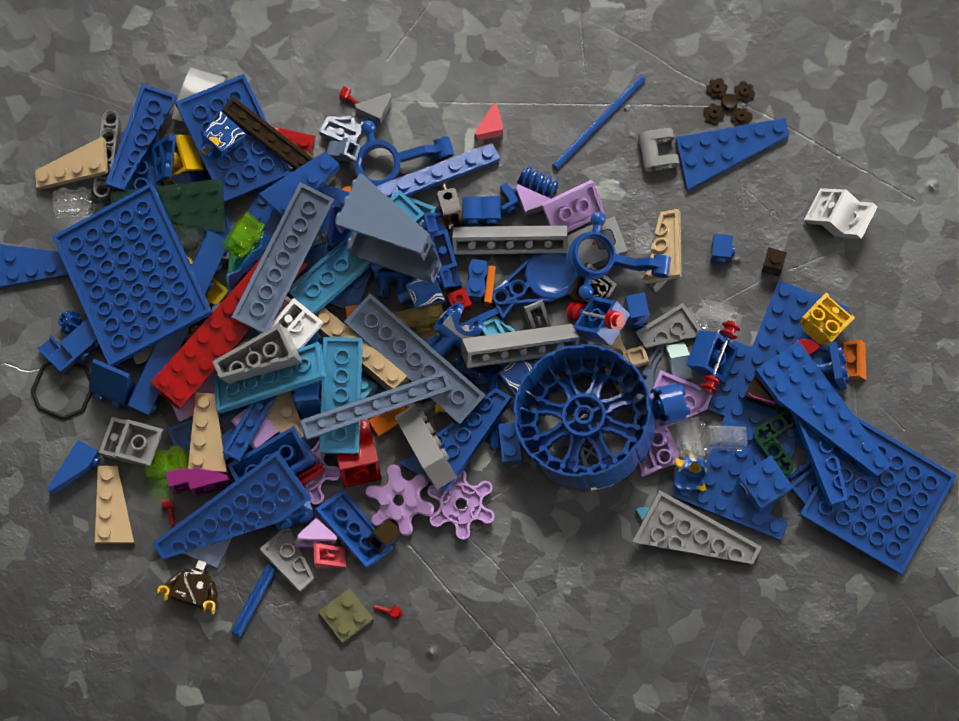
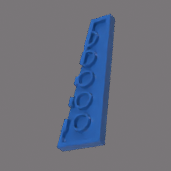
(143, 125)
(824, 463)

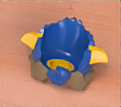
(689, 472)

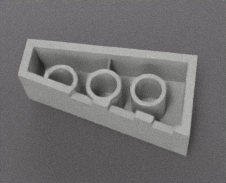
(259, 356)
(426, 446)

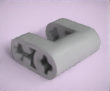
(648, 144)

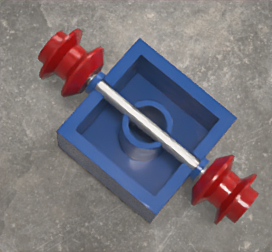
(598, 320)
(714, 356)

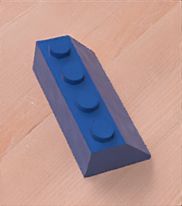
(290, 446)

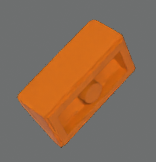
(856, 359)

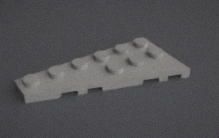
(683, 529)

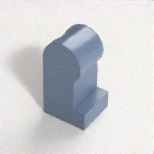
(340, 150)

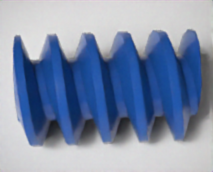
(538, 182)

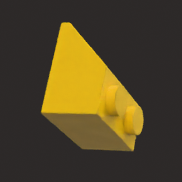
(185, 157)

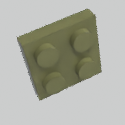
(346, 615)

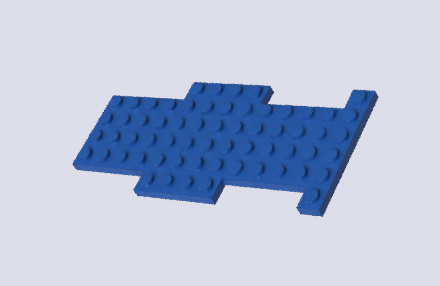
(777, 333)

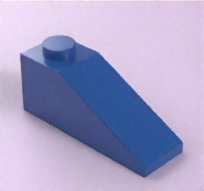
(77, 464)

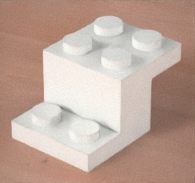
(840, 213)
(298, 321)

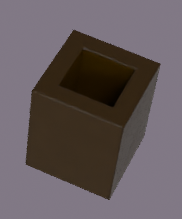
(774, 261)
(383, 536)

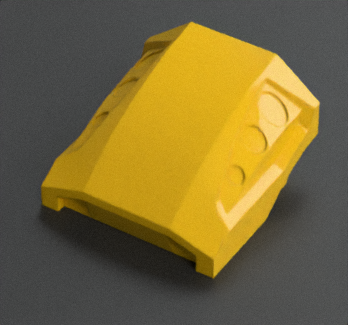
(825, 320)

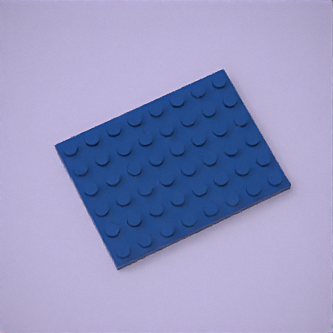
(132, 275)

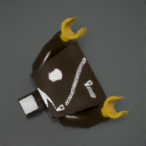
(192, 588)

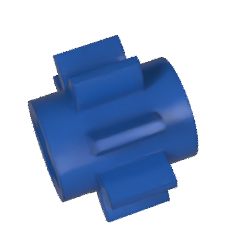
(69, 321)

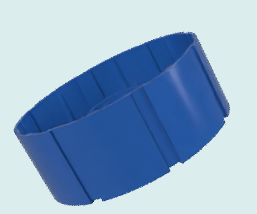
(580, 362)

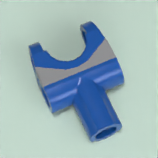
(452, 332)

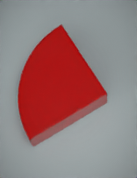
(809, 345)

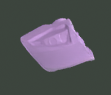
(661, 453)

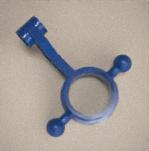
(442, 149)
(659, 264)

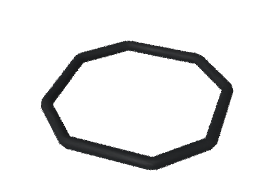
(52, 412)

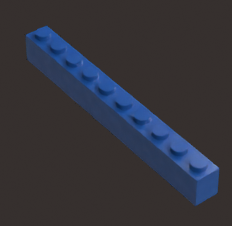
(205, 266)

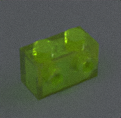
(243, 235)
(167, 460)

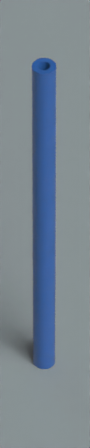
(598, 122)

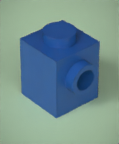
(722, 248)

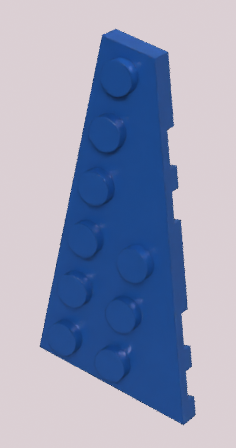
(718, 150)
(465, 439)

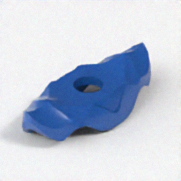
(247, 262)

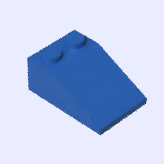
(110, 384)

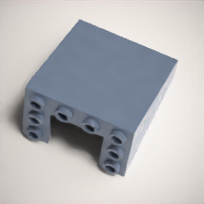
(386, 233)

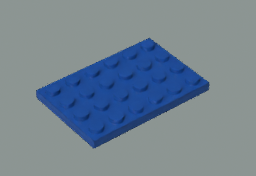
(249, 163)

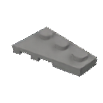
(669, 328)
(288, 559)

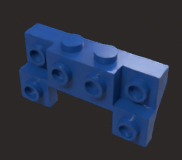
(448, 274)
(73, 348)

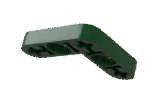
(770, 440)

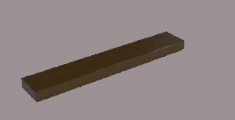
(265, 134)

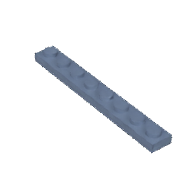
(375, 405)

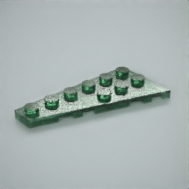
(191, 203)

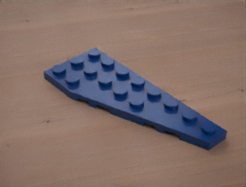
(804, 390)
(252, 502)

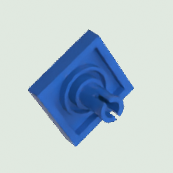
(836, 366)

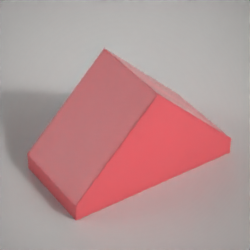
(490, 126)
(329, 556)

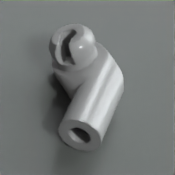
(425, 407)

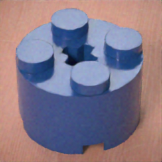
(670, 404)

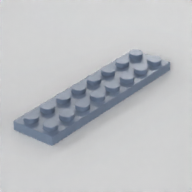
(282, 258)
(413, 356)

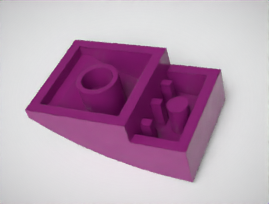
(197, 480)

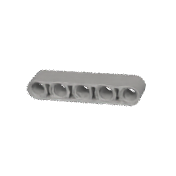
(111, 148)

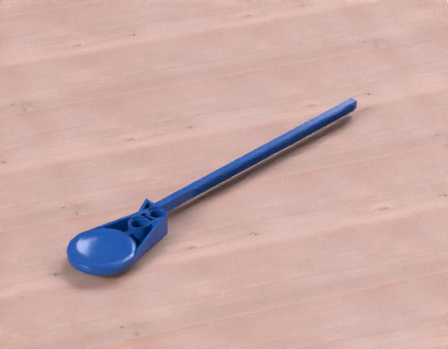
(546, 276)

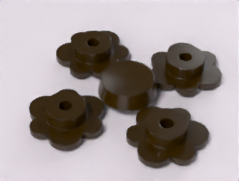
(729, 102)

